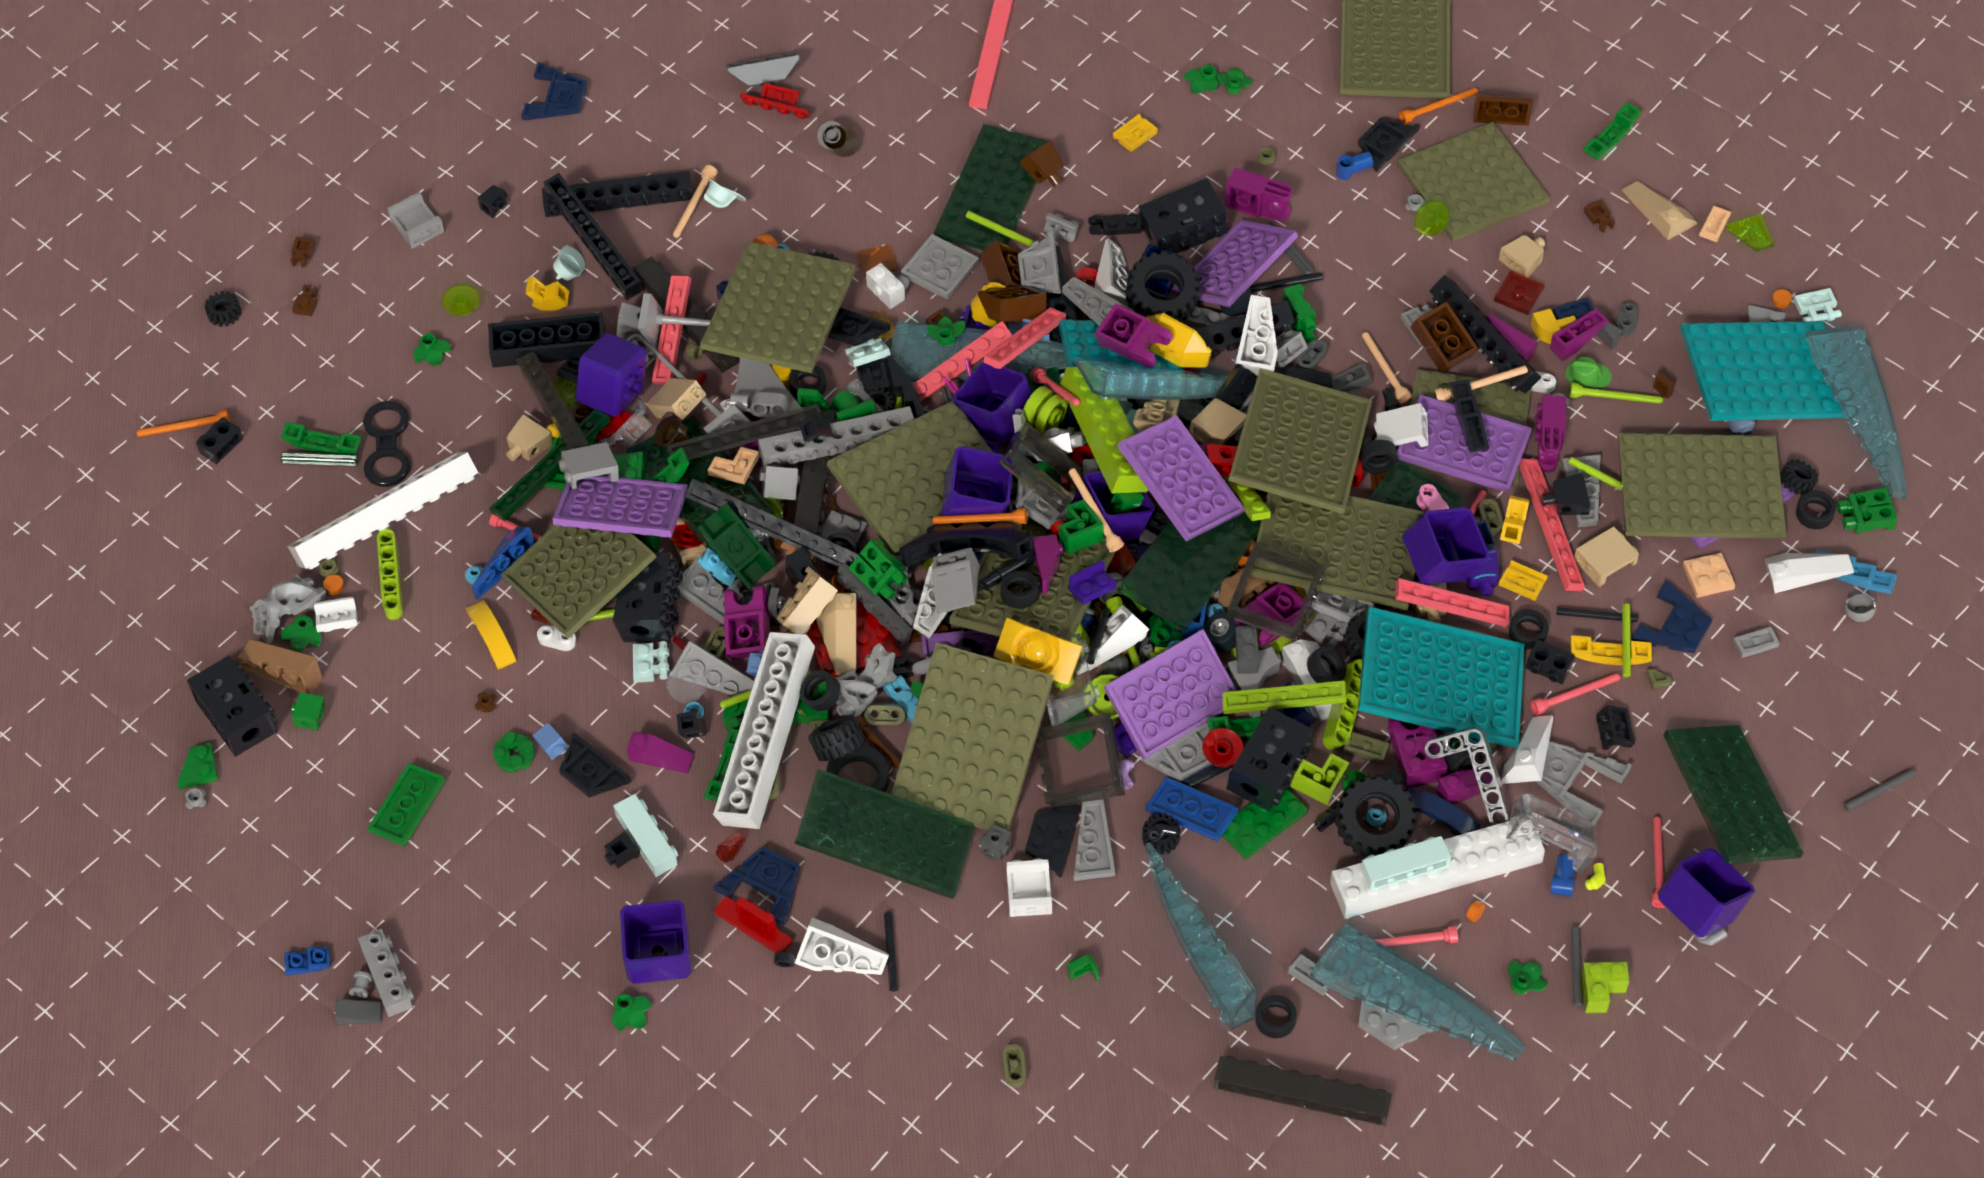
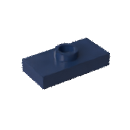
(1575, 309)

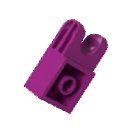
(1257, 195)
(1131, 335)
(1550, 430)
(1276, 603)
(743, 619)
(1411, 755)

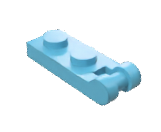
(903, 697)

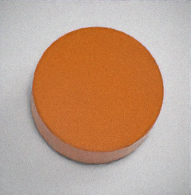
(1782, 298)
(333, 584)
(1475, 911)

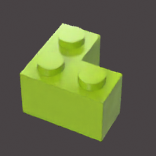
(1319, 782)
(1601, 979)

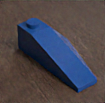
(508, 551)

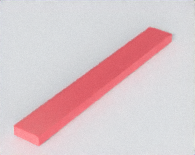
(990, 54)
(1551, 526)

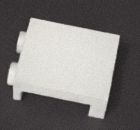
(1403, 425)
(1029, 887)

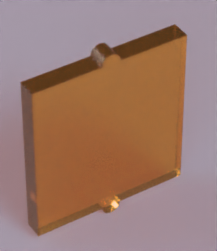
(872, 257)

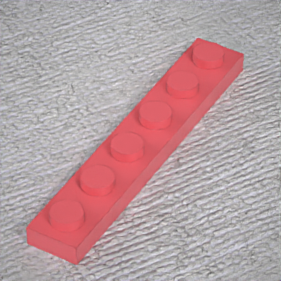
(671, 333)
(1024, 338)
(956, 366)
(1451, 602)

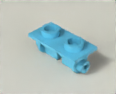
(713, 563)

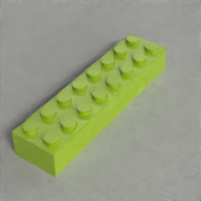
(1104, 429)

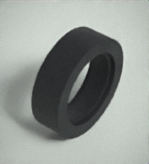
(868, 755)

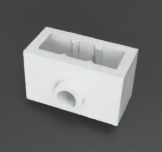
(885, 286)

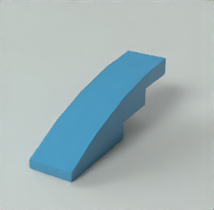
(1867, 576)

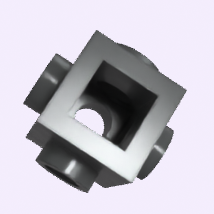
(995, 843)

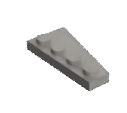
(719, 673)

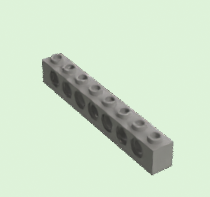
(847, 435)

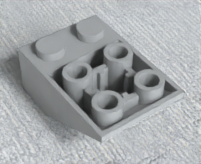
(955, 580)

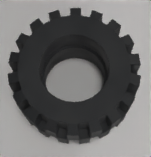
(1353, 640)
(836, 738)

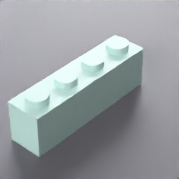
(645, 835)
(1405, 863)

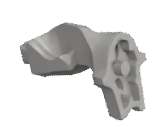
(1064, 439)
(291, 593)
(906, 605)
(866, 683)

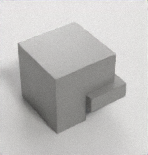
(779, 482)

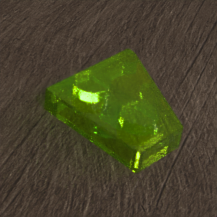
(1752, 232)

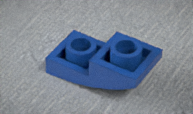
(305, 962)

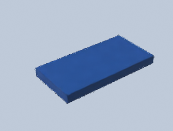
(1192, 808)

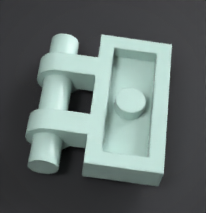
(1817, 301)
(867, 352)
(644, 662)

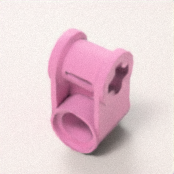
(1430, 499)

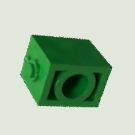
(308, 711)

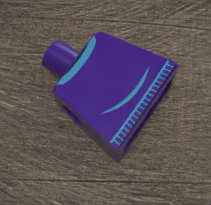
(1485, 576)

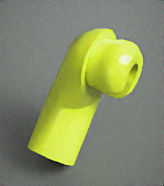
(1597, 879)

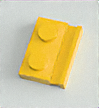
(1135, 133)
(1523, 580)

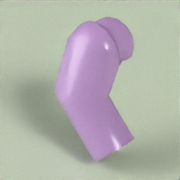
(1126, 766)

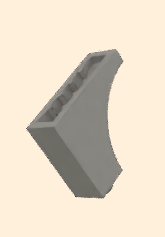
(1268, 667)

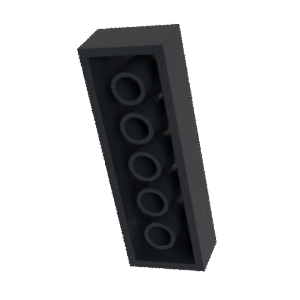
(549, 338)

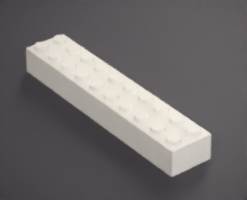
(383, 509)
(764, 730)
(1473, 858)

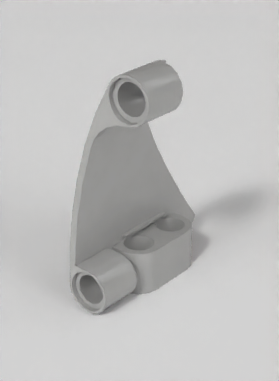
(761, 391)

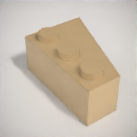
(807, 603)

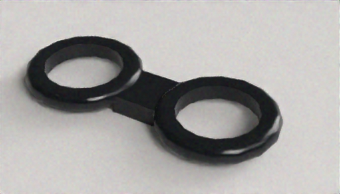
(386, 443)

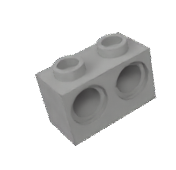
(1289, 346)

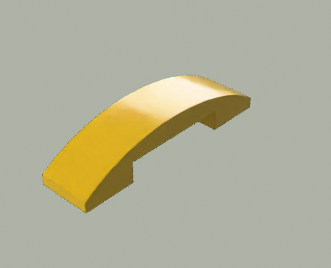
(491, 634)
(1609, 653)

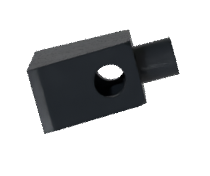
(1569, 496)
(796, 565)

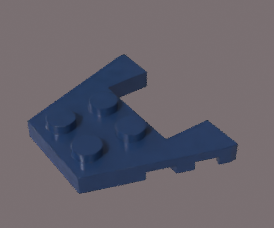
(563, 97)
(1684, 626)
(769, 874)

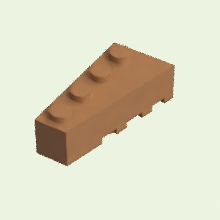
(1255, 588)
(281, 666)

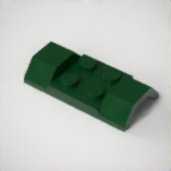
(736, 546)

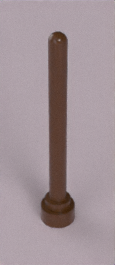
(876, 741)

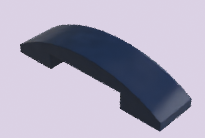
(1443, 811)

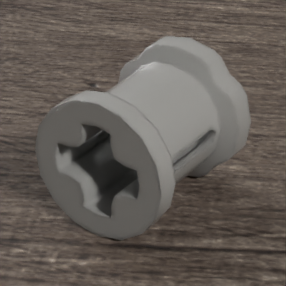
(360, 985)

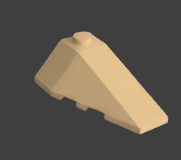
(1660, 211)
(1155, 413)
(839, 631)

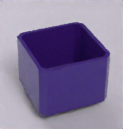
(611, 374)
(991, 400)
(978, 475)
(1127, 525)
(1445, 546)
(1705, 892)
(653, 928)

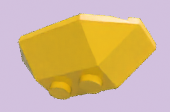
(1186, 347)

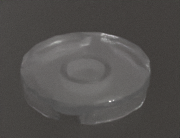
(687, 683)

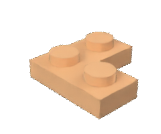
(735, 470)

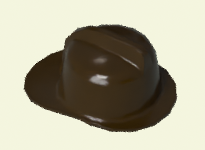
(837, 138)
(670, 431)

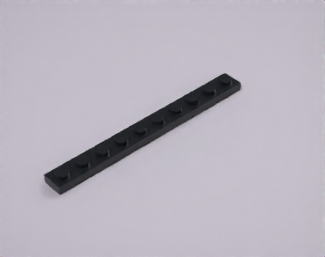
(772, 524)

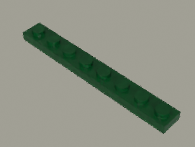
(544, 469)

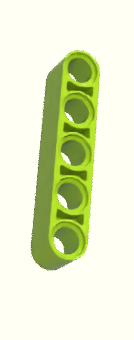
(392, 581)
(1343, 715)

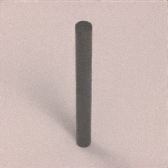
(1879, 789)
(1576, 967)

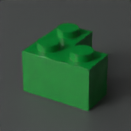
(1081, 528)

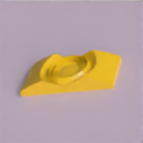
(1037, 650)

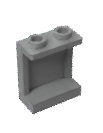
(415, 220)
(588, 463)

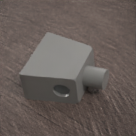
(628, 321)

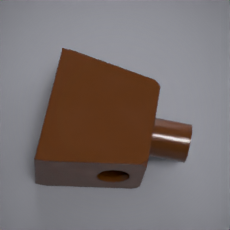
(1044, 164)

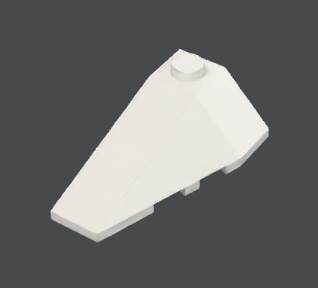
(1111, 273)
(1258, 338)
(1802, 569)
(926, 617)
(1121, 633)
(1295, 659)
(1529, 757)
(834, 949)

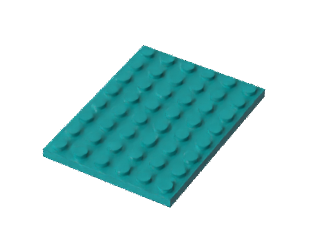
(1758, 371)
(1441, 676)

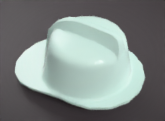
(720, 196)
(568, 264)

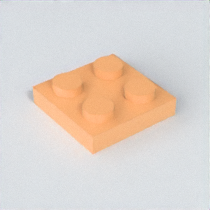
(1708, 575)

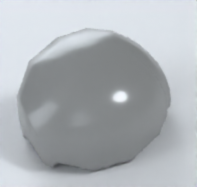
(1860, 608)

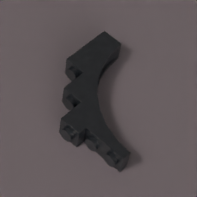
(944, 538)

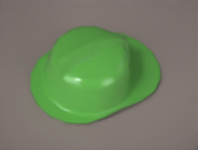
(1588, 373)

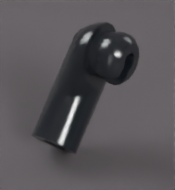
(1162, 830)

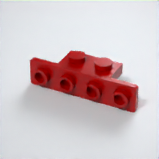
(777, 98)
(753, 922)

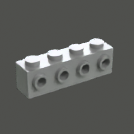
(385, 972)

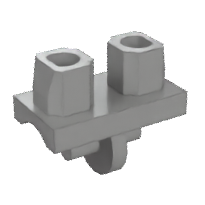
(1061, 228)

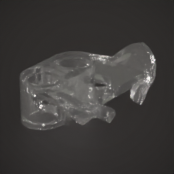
(632, 429)

